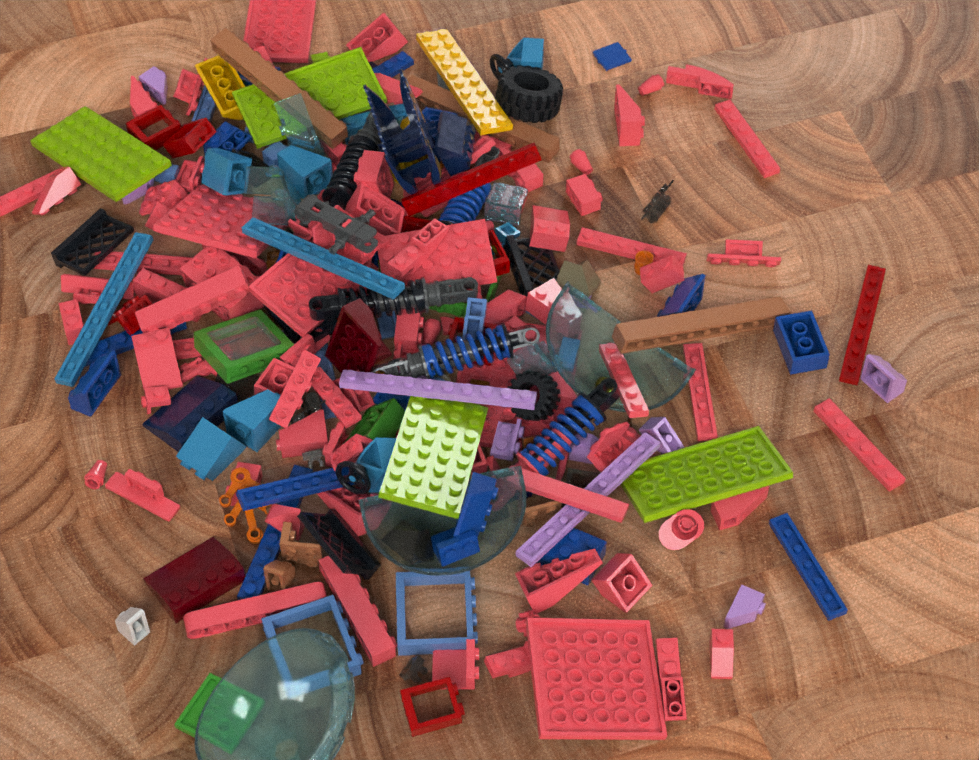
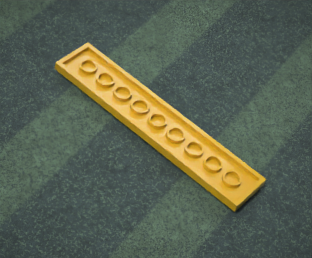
(464, 82)

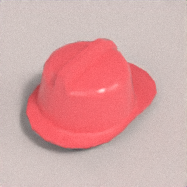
(681, 529)

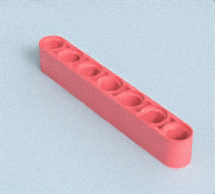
(249, 610)

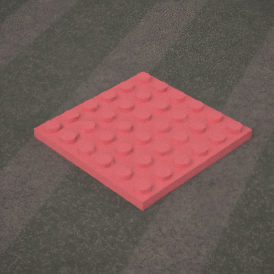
(213, 221)
(595, 679)

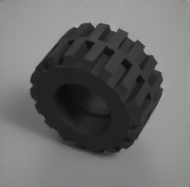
(547, 399)

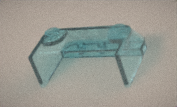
(298, 125)
(284, 195)

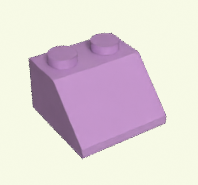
(882, 378)

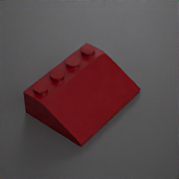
(354, 339)
(195, 578)

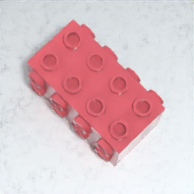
(212, 262)

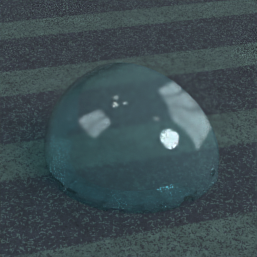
(573, 340)
(501, 527)
(280, 702)

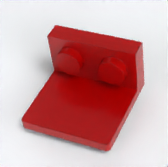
(126, 315)

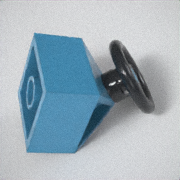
(526, 53)
(369, 467)

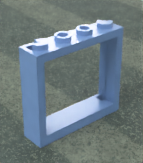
(311, 609)
(427, 646)

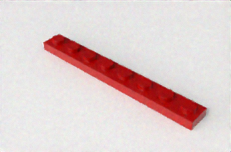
(471, 179)
(862, 325)

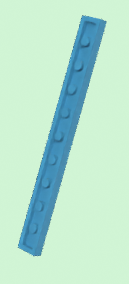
(323, 258)
(103, 310)

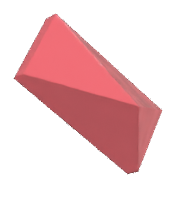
(280, 514)

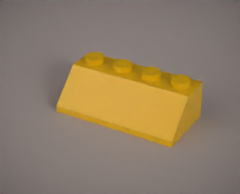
(220, 81)

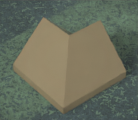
(580, 276)

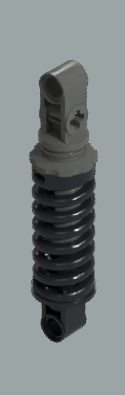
(342, 182)
(416, 296)

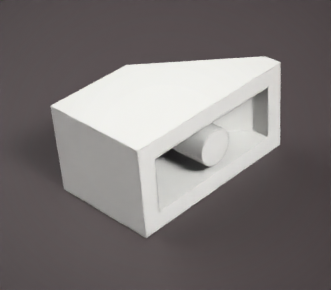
(133, 624)

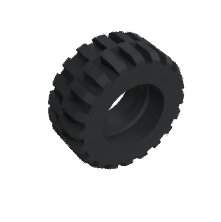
(529, 94)

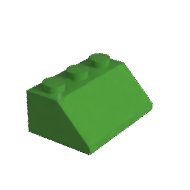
(380, 421)

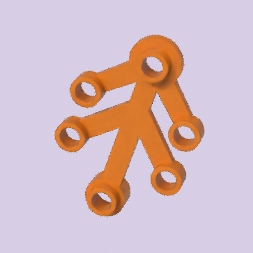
(242, 484)

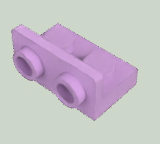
(506, 440)

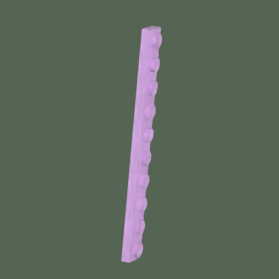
(438, 389)
(603, 484)

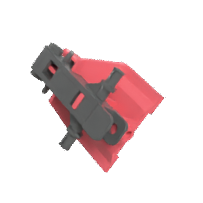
(338, 229)

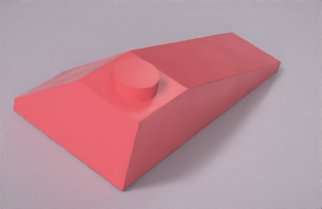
(347, 506)

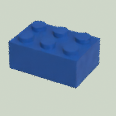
(801, 342)
(572, 543)

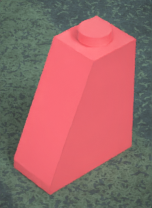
(303, 436)

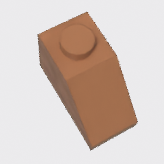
(279, 575)

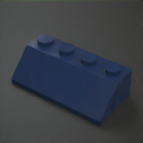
(454, 142)

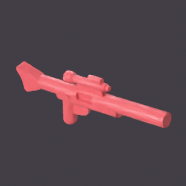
(193, 369)

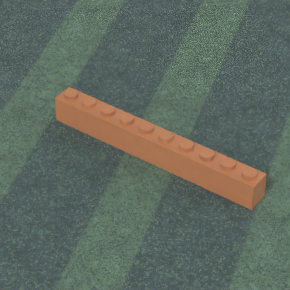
(276, 84)
(521, 135)
(698, 324)

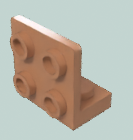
(539, 509)
(298, 552)

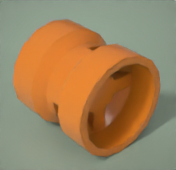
(642, 259)

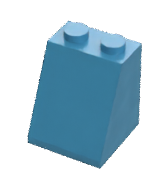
(305, 169)
(225, 171)
(250, 420)
(209, 450)

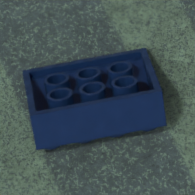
(196, 400)

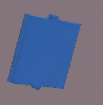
(612, 56)

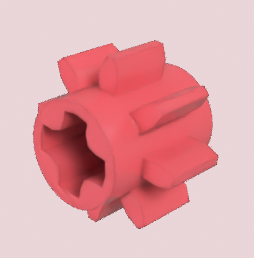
(521, 621)

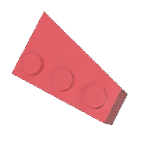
(541, 299)

